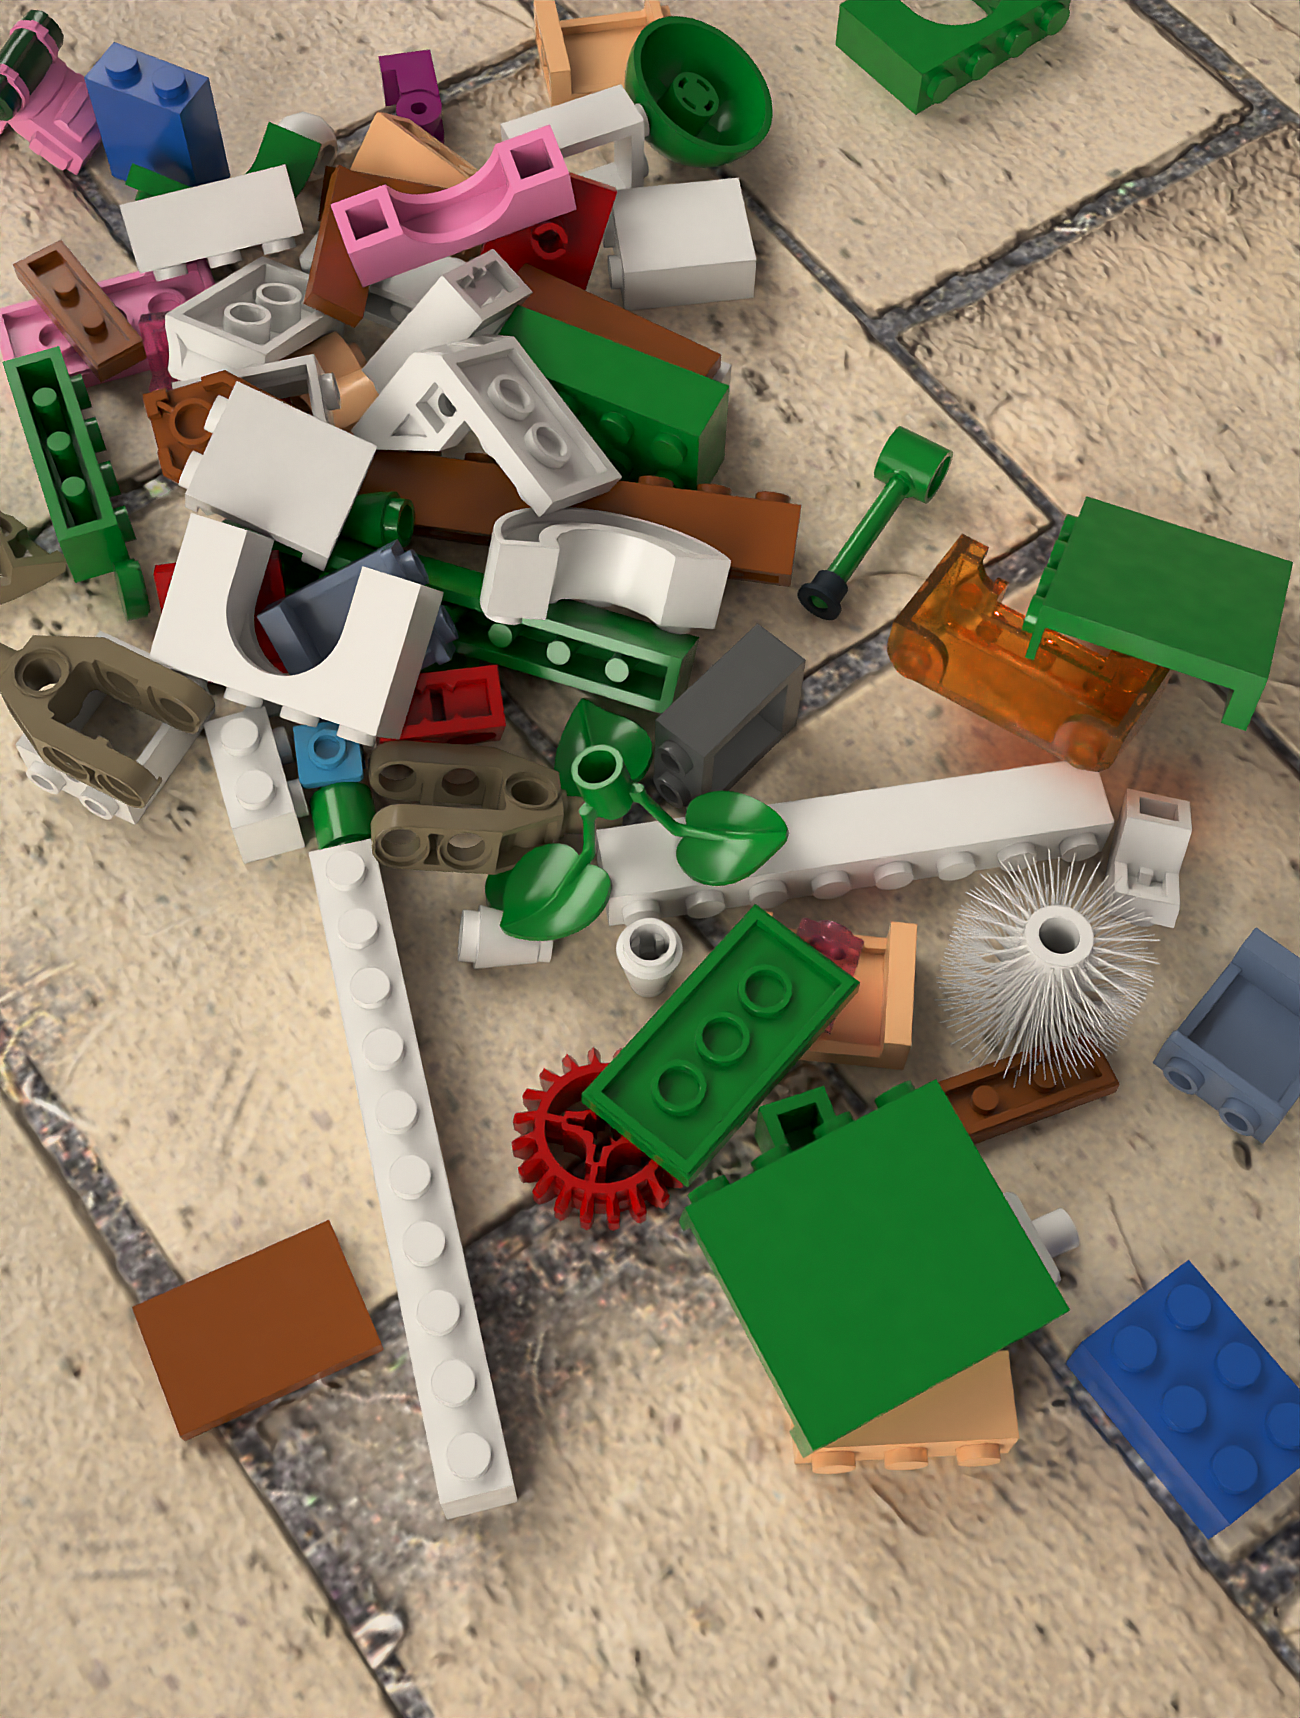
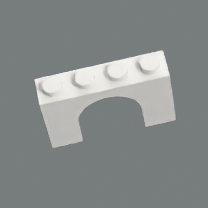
(212, 637)

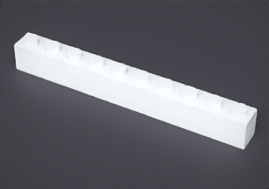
(412, 1186)

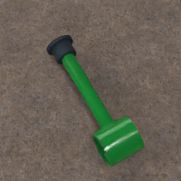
(909, 468)

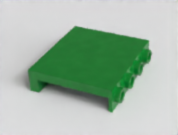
(1164, 599)
(871, 1262)

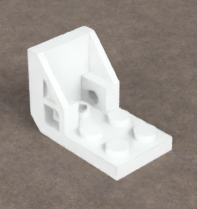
(508, 404)

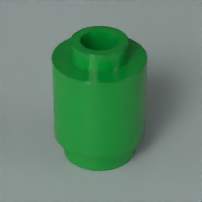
(342, 813)

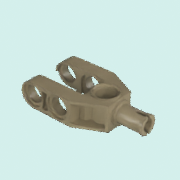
(78, 668)
(517, 797)

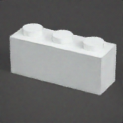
(213, 222)

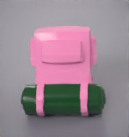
(44, 96)

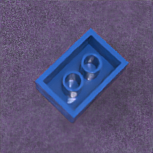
(1195, 1398)

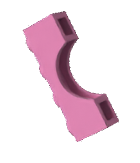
(402, 231)

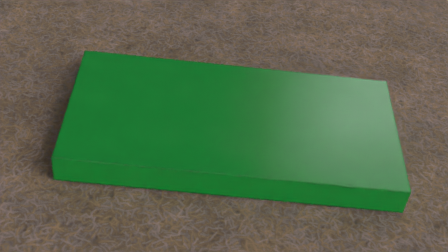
(720, 1044)

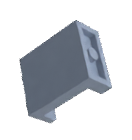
(312, 619)
(1243, 1040)

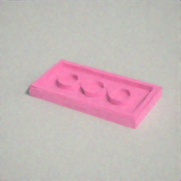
(29, 329)

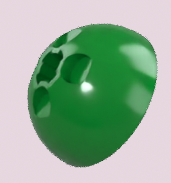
(698, 93)

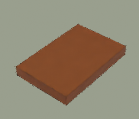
(256, 1330)

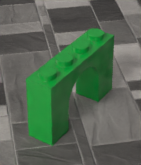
(931, 60)

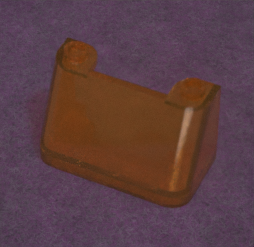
(973, 652)

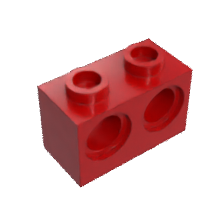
(455, 708)

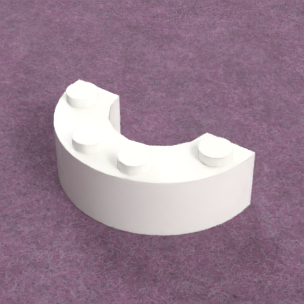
(603, 563)

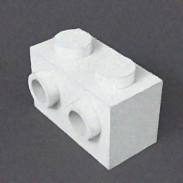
(253, 783)

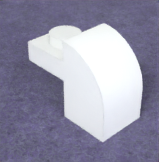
(1149, 856)

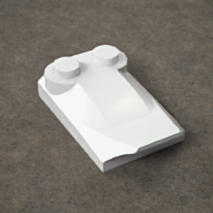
(244, 321)

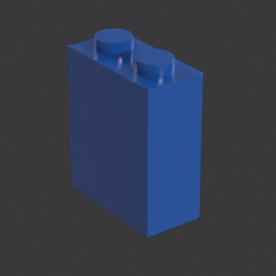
(156, 117)

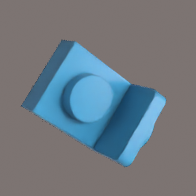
(326, 757)

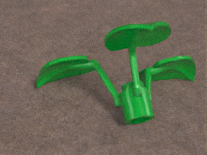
(602, 761)

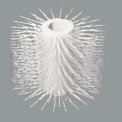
(1045, 969)

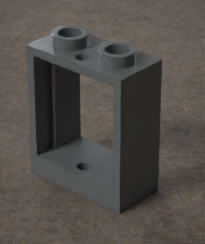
(728, 718)

